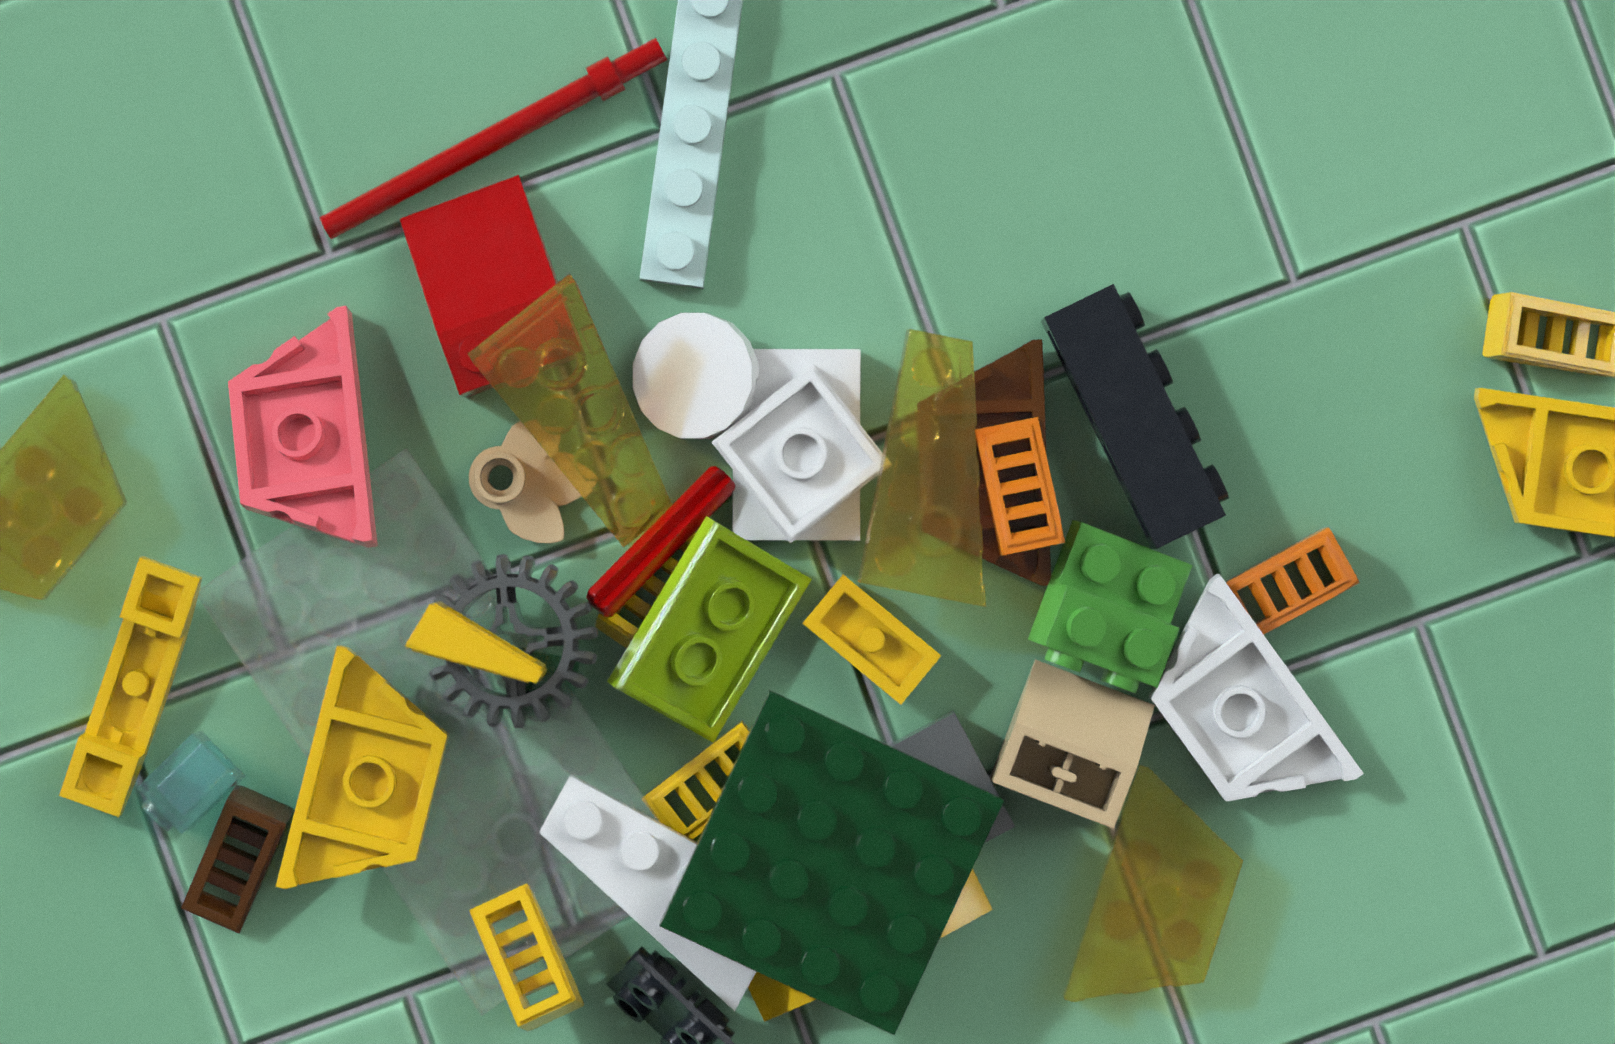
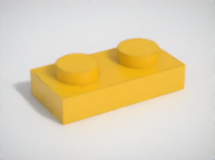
(871, 639)

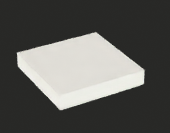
(800, 453)

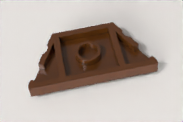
(1008, 393)

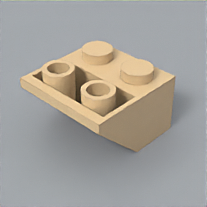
(1073, 744)

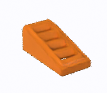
(1034, 538)
(1334, 559)

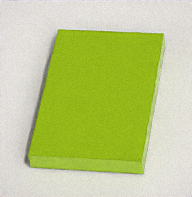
(709, 630)

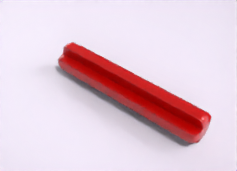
(660, 541)

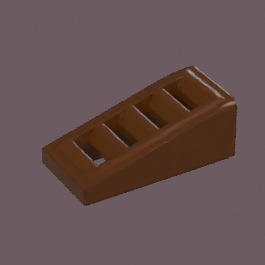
(259, 811)

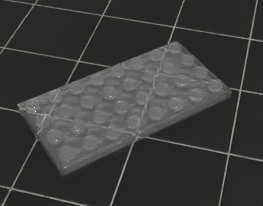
(496, 784)

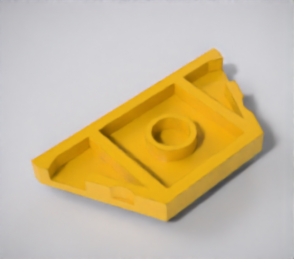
(1553, 459)
(363, 780)

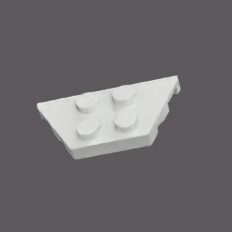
(1243, 706)

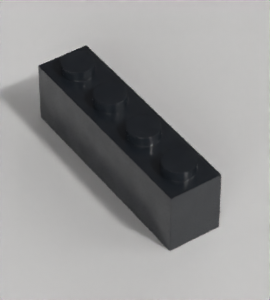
(1134, 417)

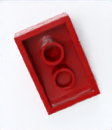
(478, 269)

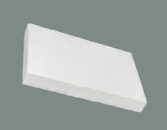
(776, 369)

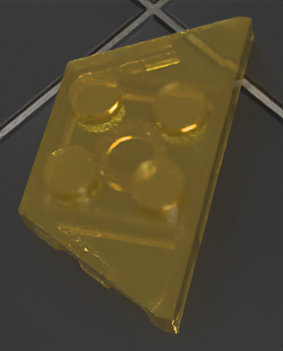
(53, 493)
(1156, 898)

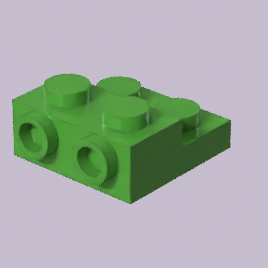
(1111, 607)

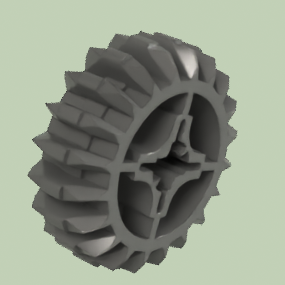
(566, 635)

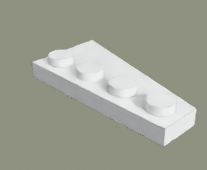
(639, 869)

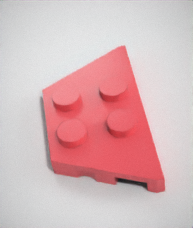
(305, 435)

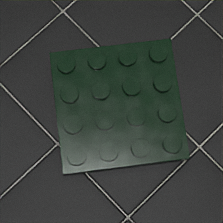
(831, 862)

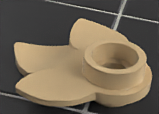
(536, 489)

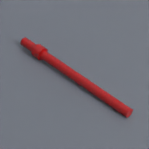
(603, 80)

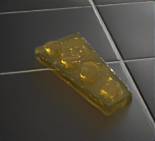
(570, 400)
(926, 496)

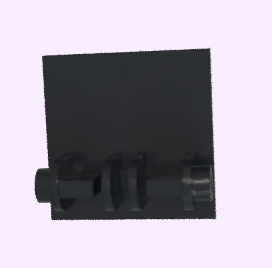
(647, 995)

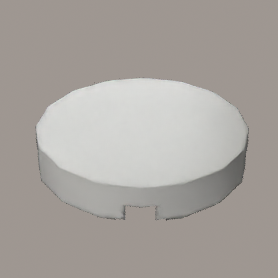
(695, 375)

